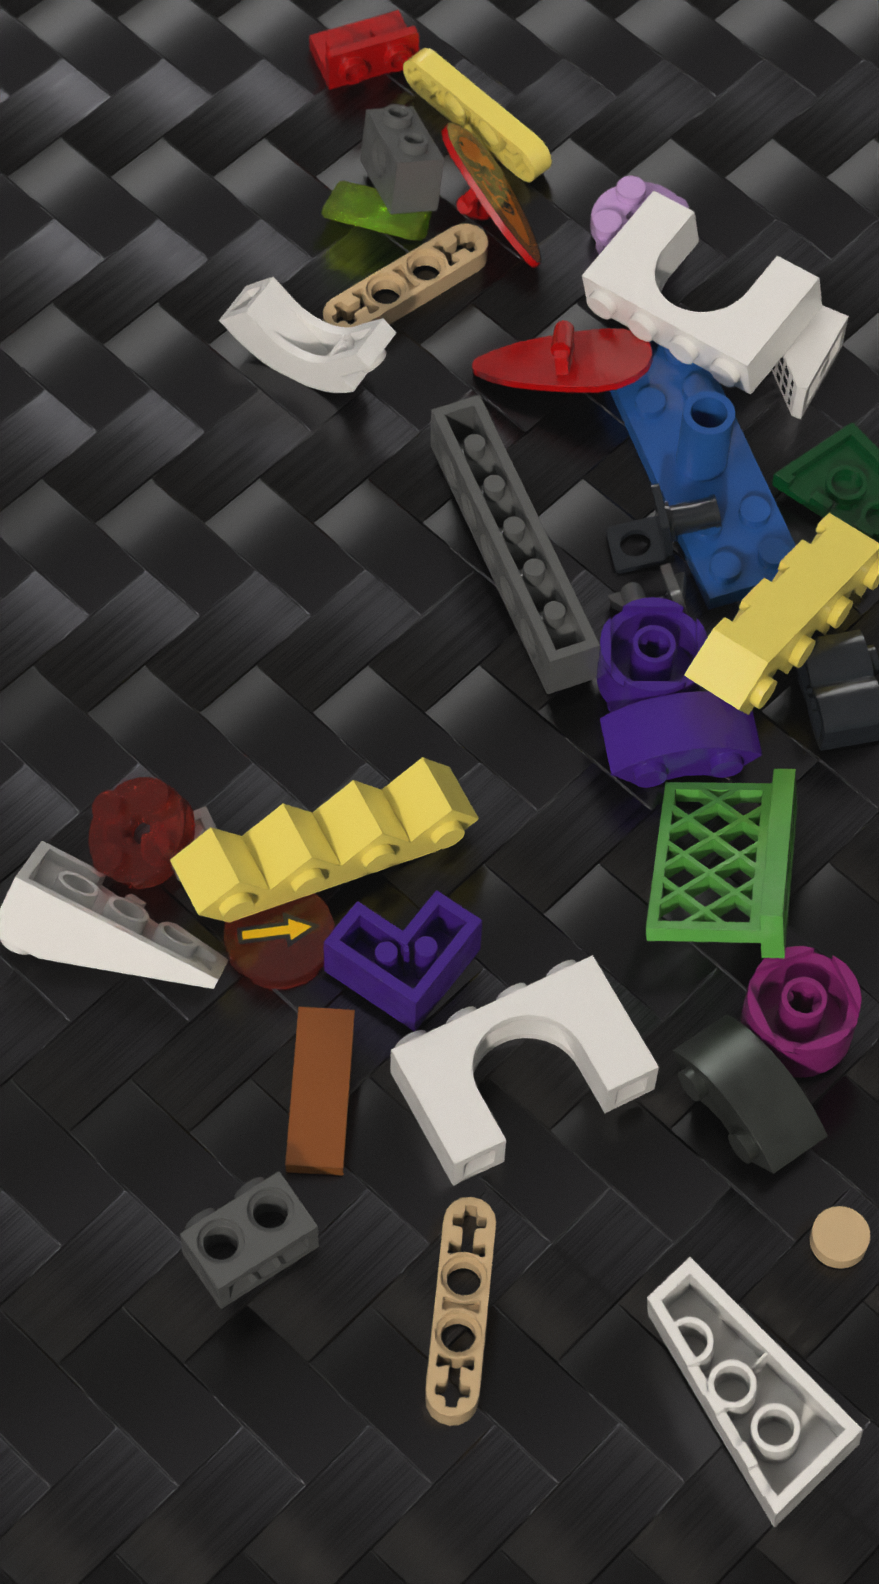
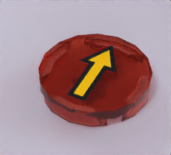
(281, 943)

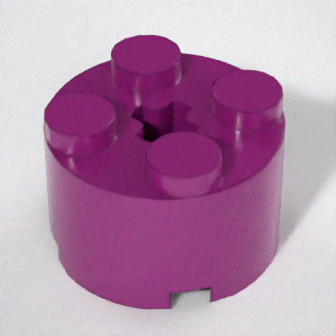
(803, 1009)

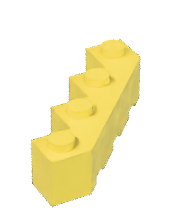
(782, 615)
(342, 840)

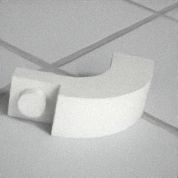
(302, 345)

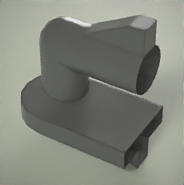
(674, 584)

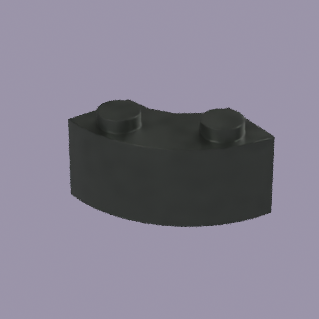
(749, 1093)

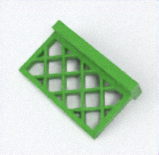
(769, 875)

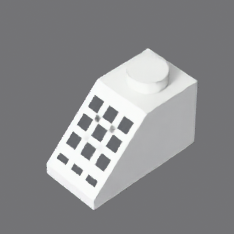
(809, 359)

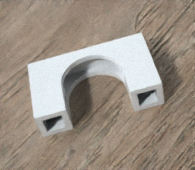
(731, 343)
(566, 1008)

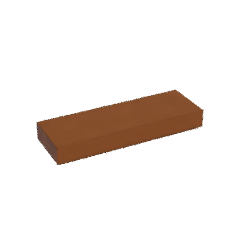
(320, 1091)

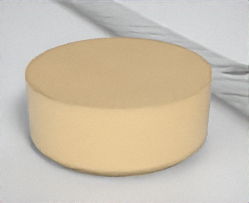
(839, 1237)

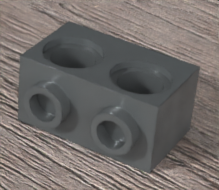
(259, 1249)

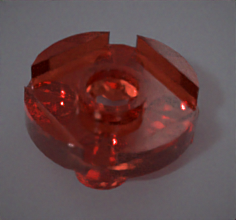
(116, 819)

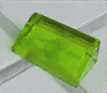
(365, 208)

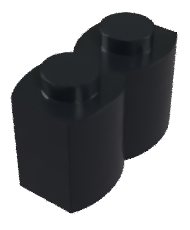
(841, 690)

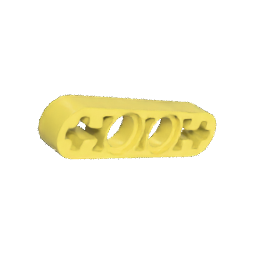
(478, 113)

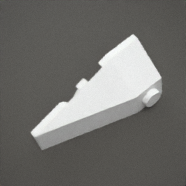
(70, 918)

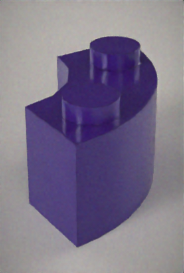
(679, 738)

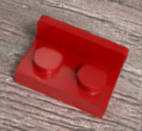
(364, 49)

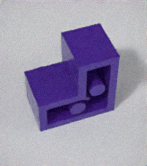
(407, 968)

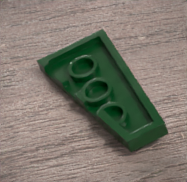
(837, 479)

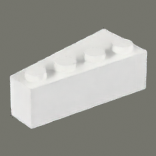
(758, 1398)

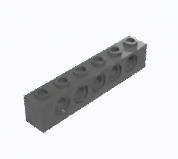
(514, 545)

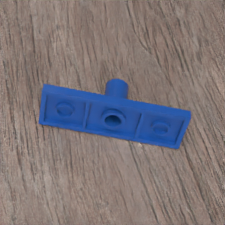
(695, 450)

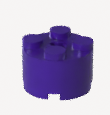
(647, 652)

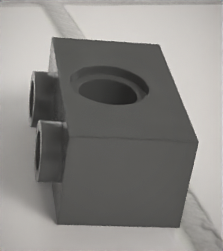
(401, 159)

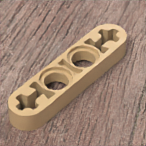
(412, 290)
(459, 1309)

